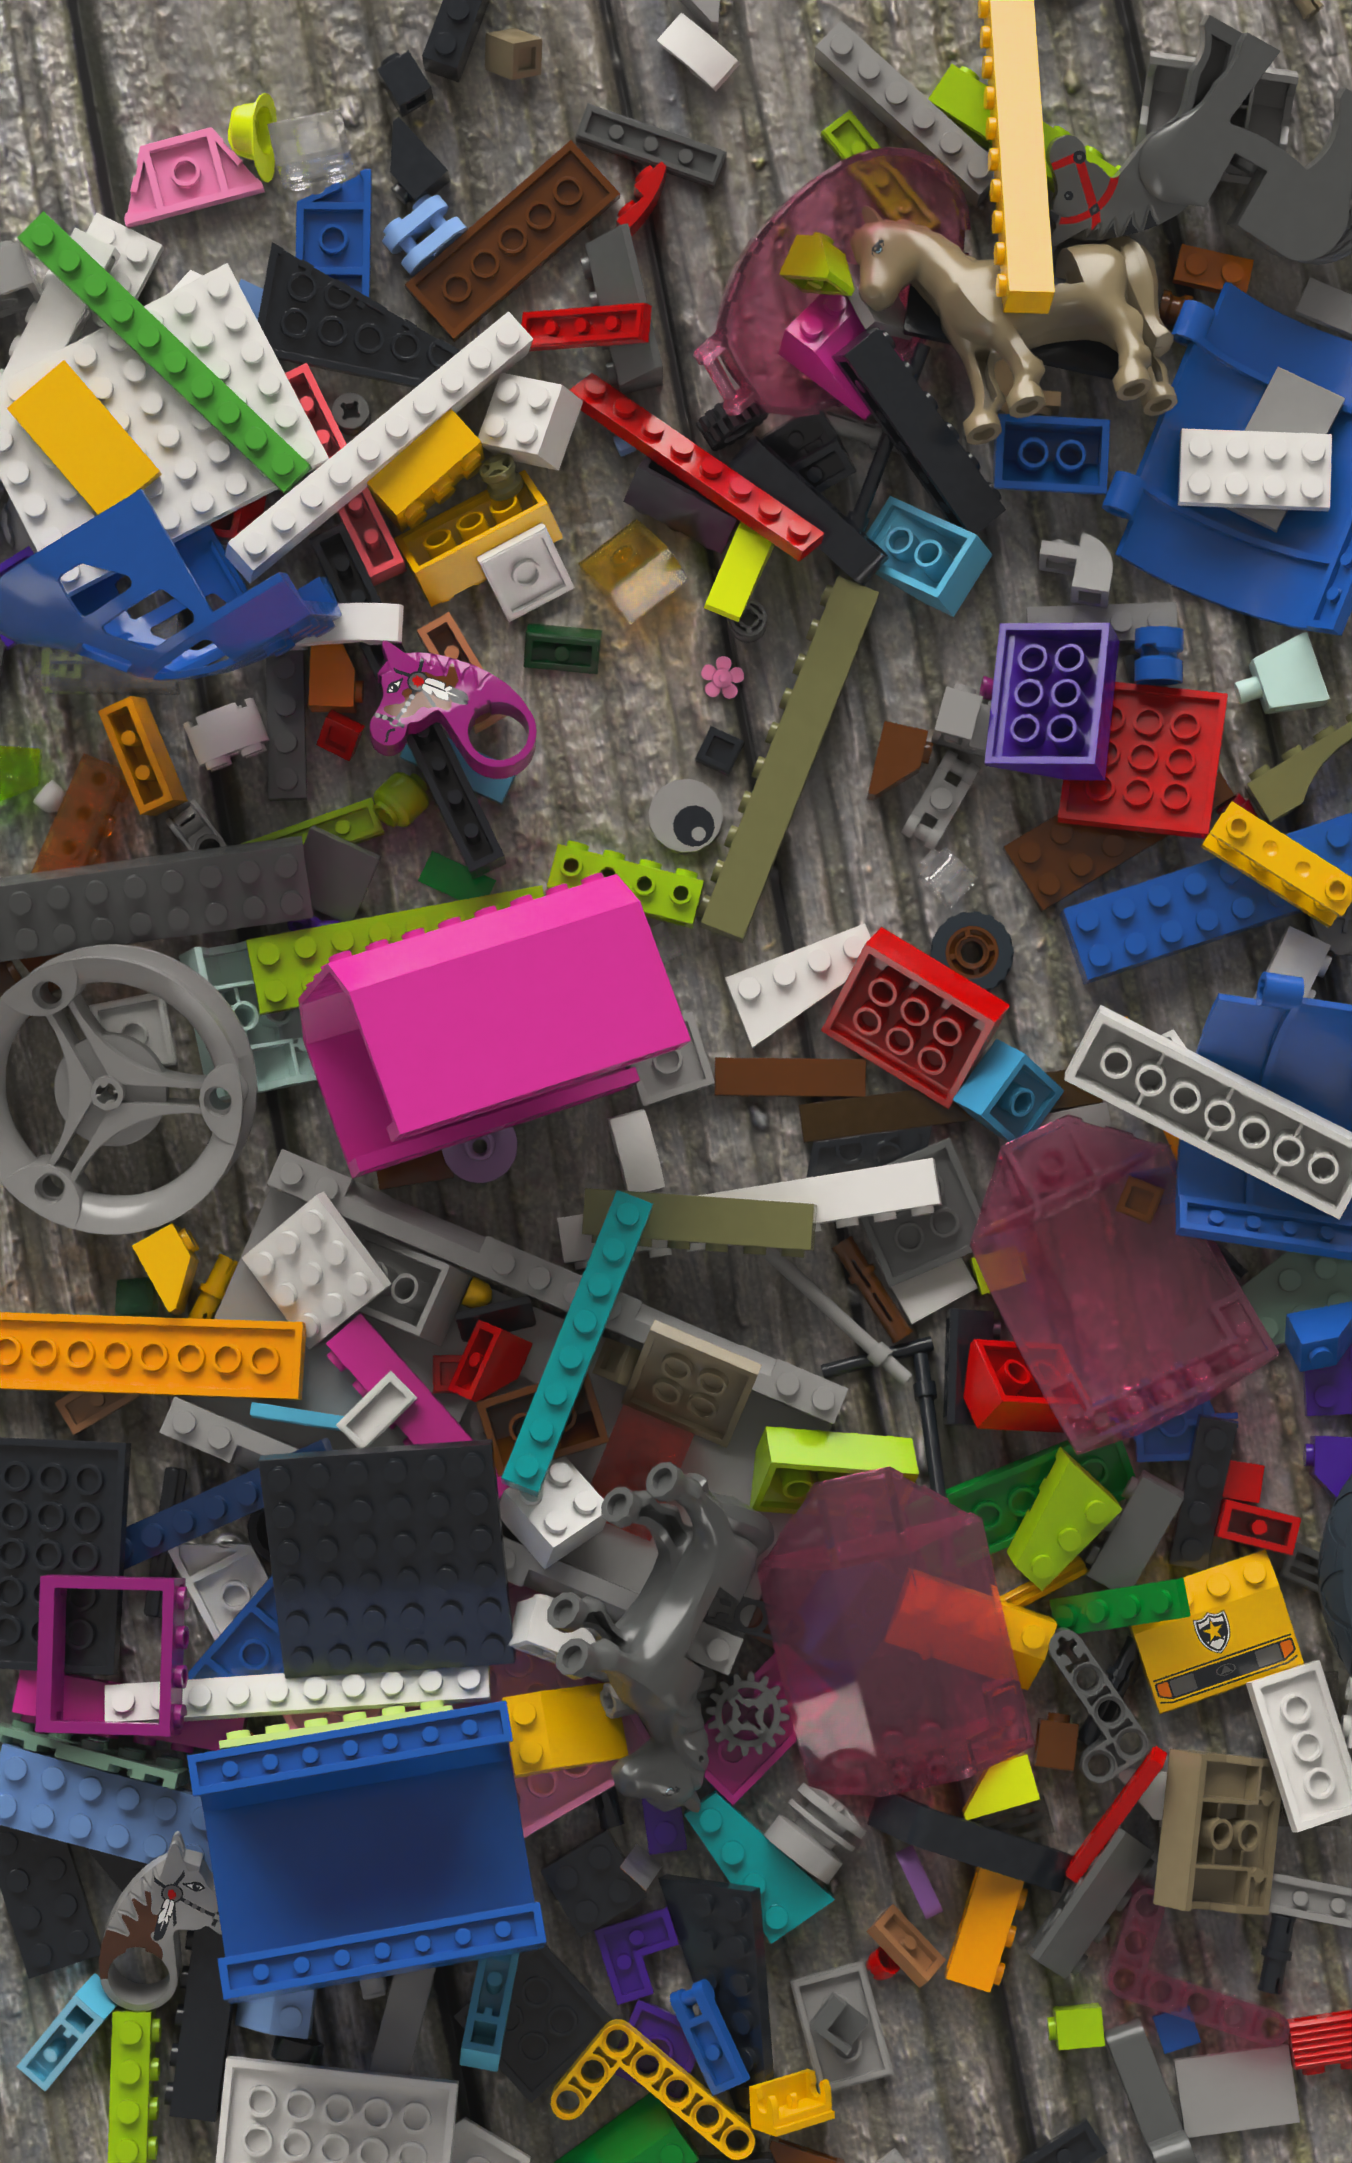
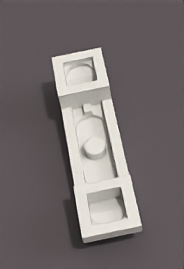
(362, 623)

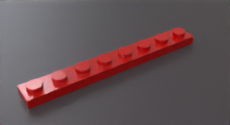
(697, 468)

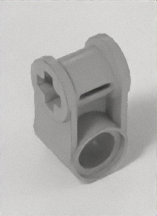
(195, 828)

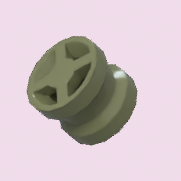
(501, 477)

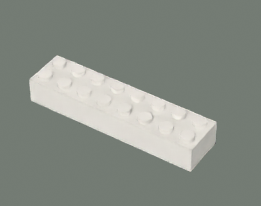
(1215, 1110)

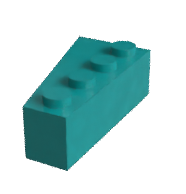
(750, 1859)

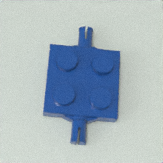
(1174, 1437)

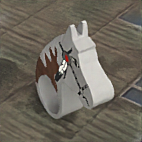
(158, 1902)

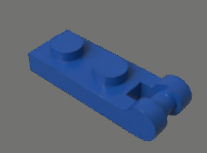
(709, 2037)

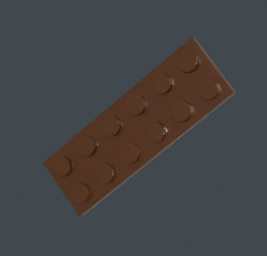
(512, 241)
(1066, 857)

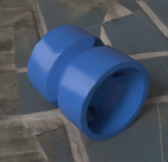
(1158, 655)

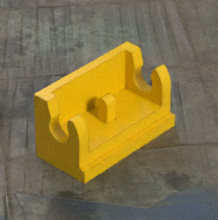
(790, 2103)

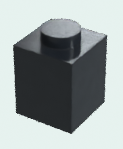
(404, 82)

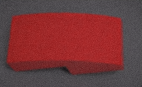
(647, 192)

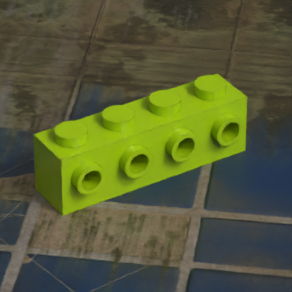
(661, 893)
(132, 2086)

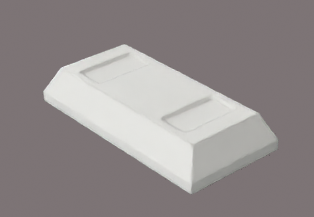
(376, 1411)

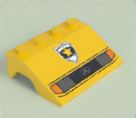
(1231, 1638)

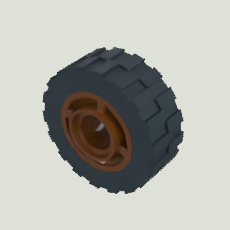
(988, 935)

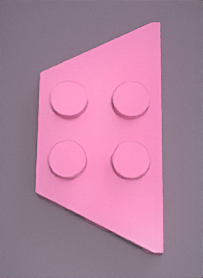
(187, 176)

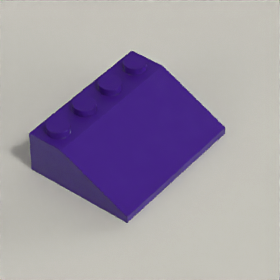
(1053, 699)

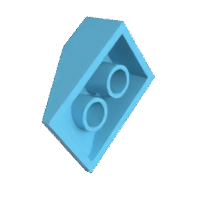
(928, 555)

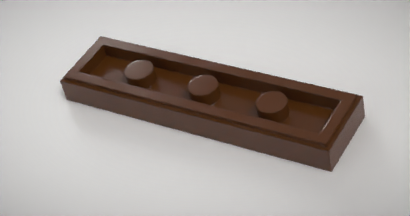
(790, 1077)

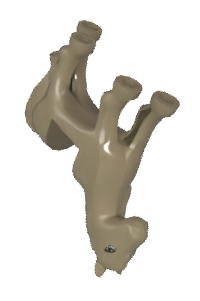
(1105, 299)

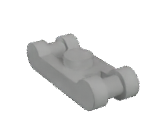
(940, 800)

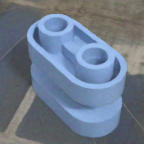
(426, 213)

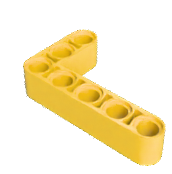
(655, 2083)

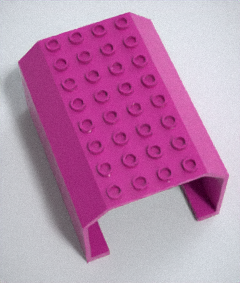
(487, 1021)

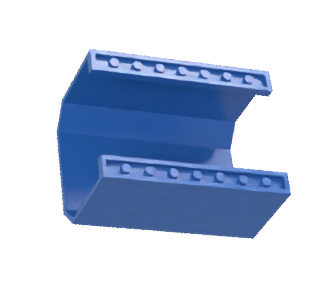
(367, 1852)

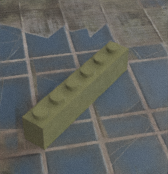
(714, 1222)

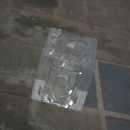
(946, 876)

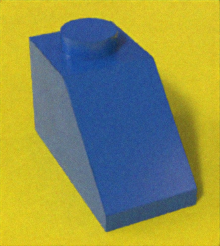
(1319, 1335)

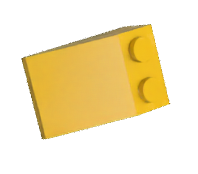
(562, 1730)

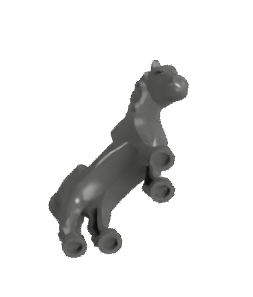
(650, 1641)

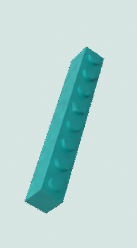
(576, 1343)

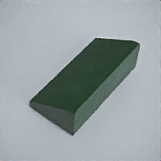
(562, 648)

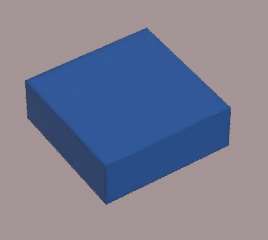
(1175, 2031)

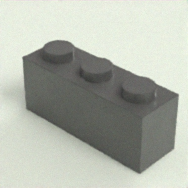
(1134, 1531)

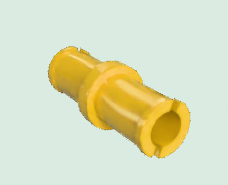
(214, 1288)

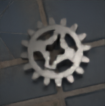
(733, 1725)

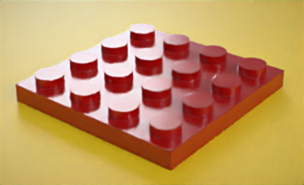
(1157, 764)

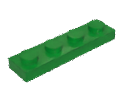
(1122, 1606)

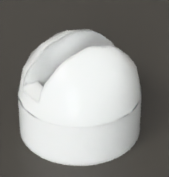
(50, 797)

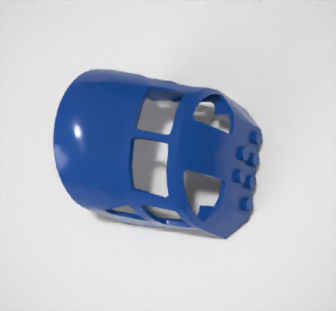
(136, 544)

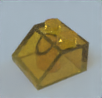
(633, 571)

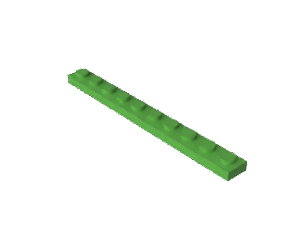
(164, 353)

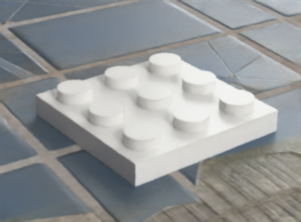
(316, 1269)

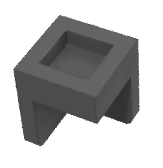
(839, 2022)

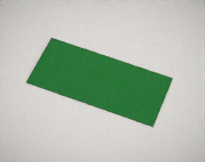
(454, 878)

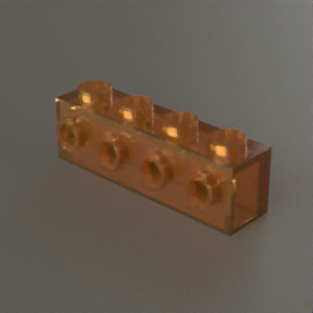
(83, 816)

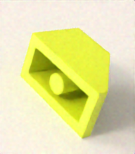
(1002, 1787)

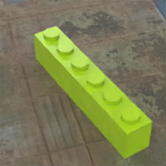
(962, 100)

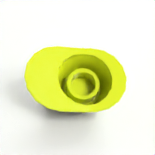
(250, 134)

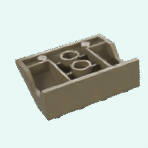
(1217, 1833)

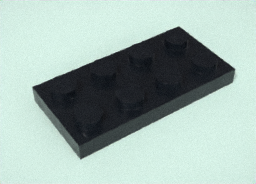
(45, 1902)

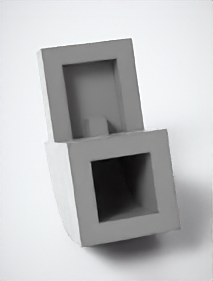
(1088, 563)

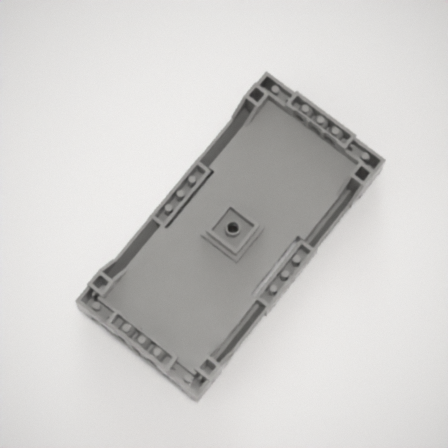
(613, 1562)

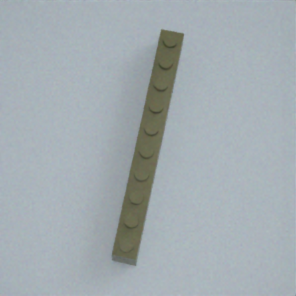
(789, 759)

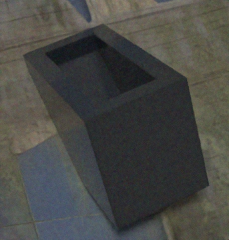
(413, 166)

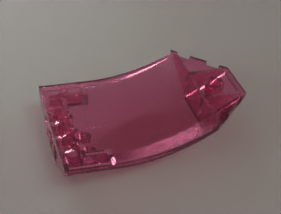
(1103, 1307)
(891, 1638)

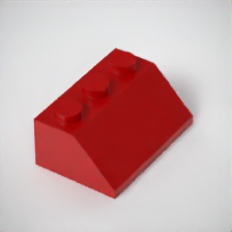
(1003, 1391)

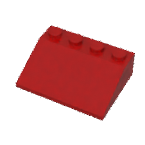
(914, 1017)

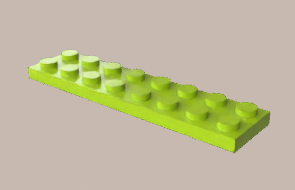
(289, 960)

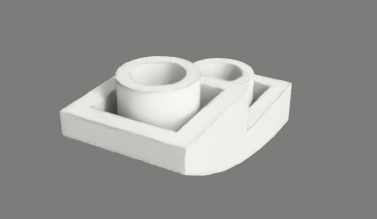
(698, 52)
(636, 1151)

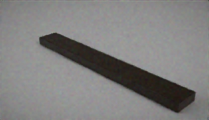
(903, 1111)

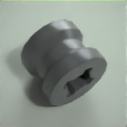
(356, 419)

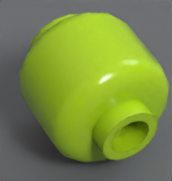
(401, 799)

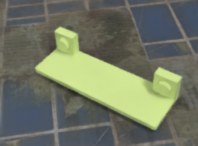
(318, 1725)

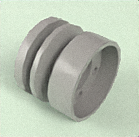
(815, 1832)

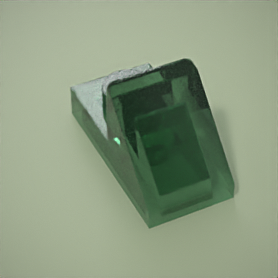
(136, 1298)

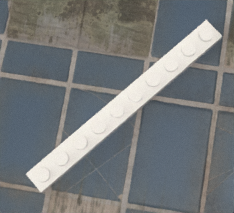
(280, 1696)

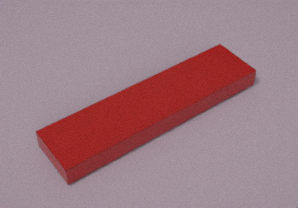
(588, 326)
(1116, 1813)

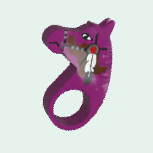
(444, 690)

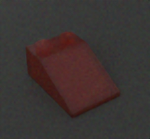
(633, 1450)

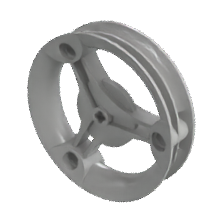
(140, 1089)

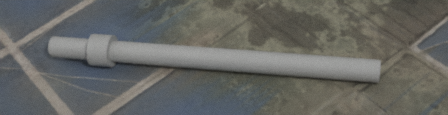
(878, 1353)

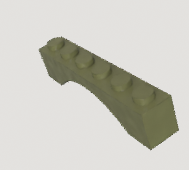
(1284, 787)

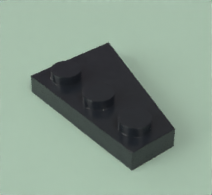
(865, 1150)

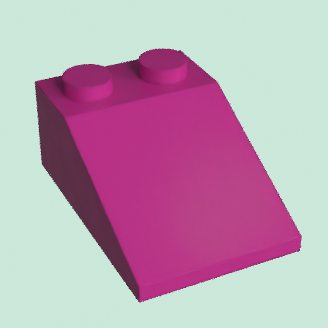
(818, 335)

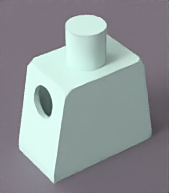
(1285, 678)

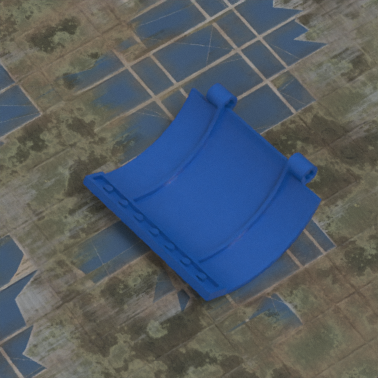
(1210, 552)
(1301, 1054)

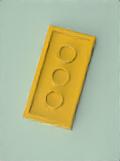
(83, 439)

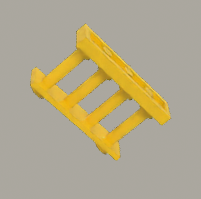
(1280, 864)

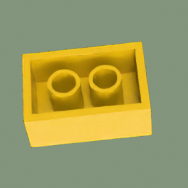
(427, 471)

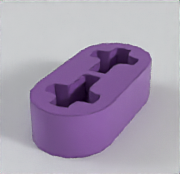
(919, 1882)

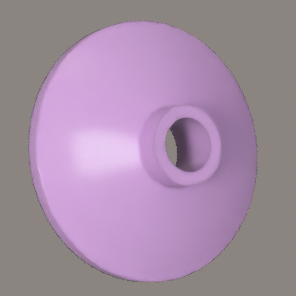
(487, 1165)

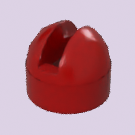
(877, 1969)

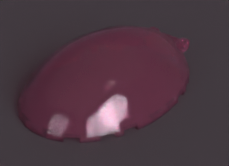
(763, 304)

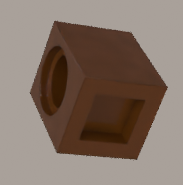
(1056, 1742)

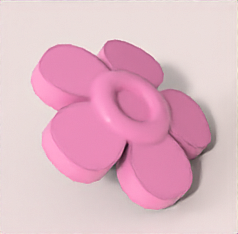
(722, 678)

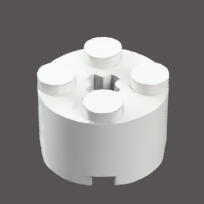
(226, 734)

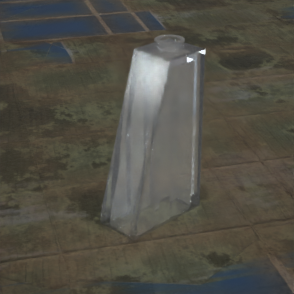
(74, 674)

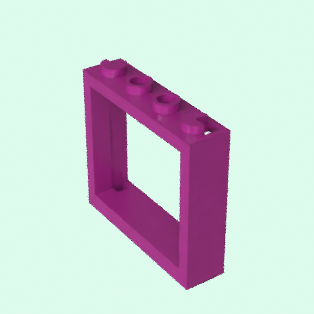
(52, 1655)

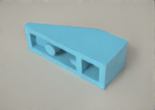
(489, 2012)
(67, 2034)

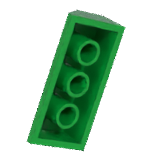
(637, 2135)

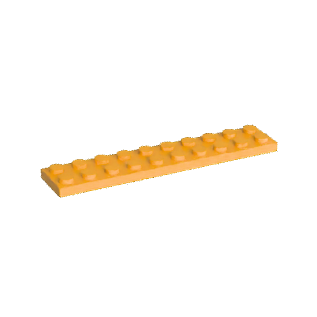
(152, 1355)

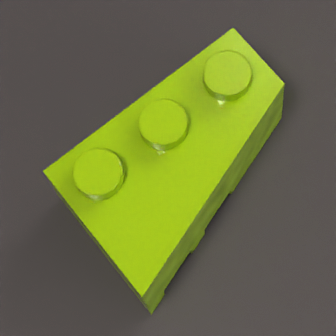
(1062, 1521)

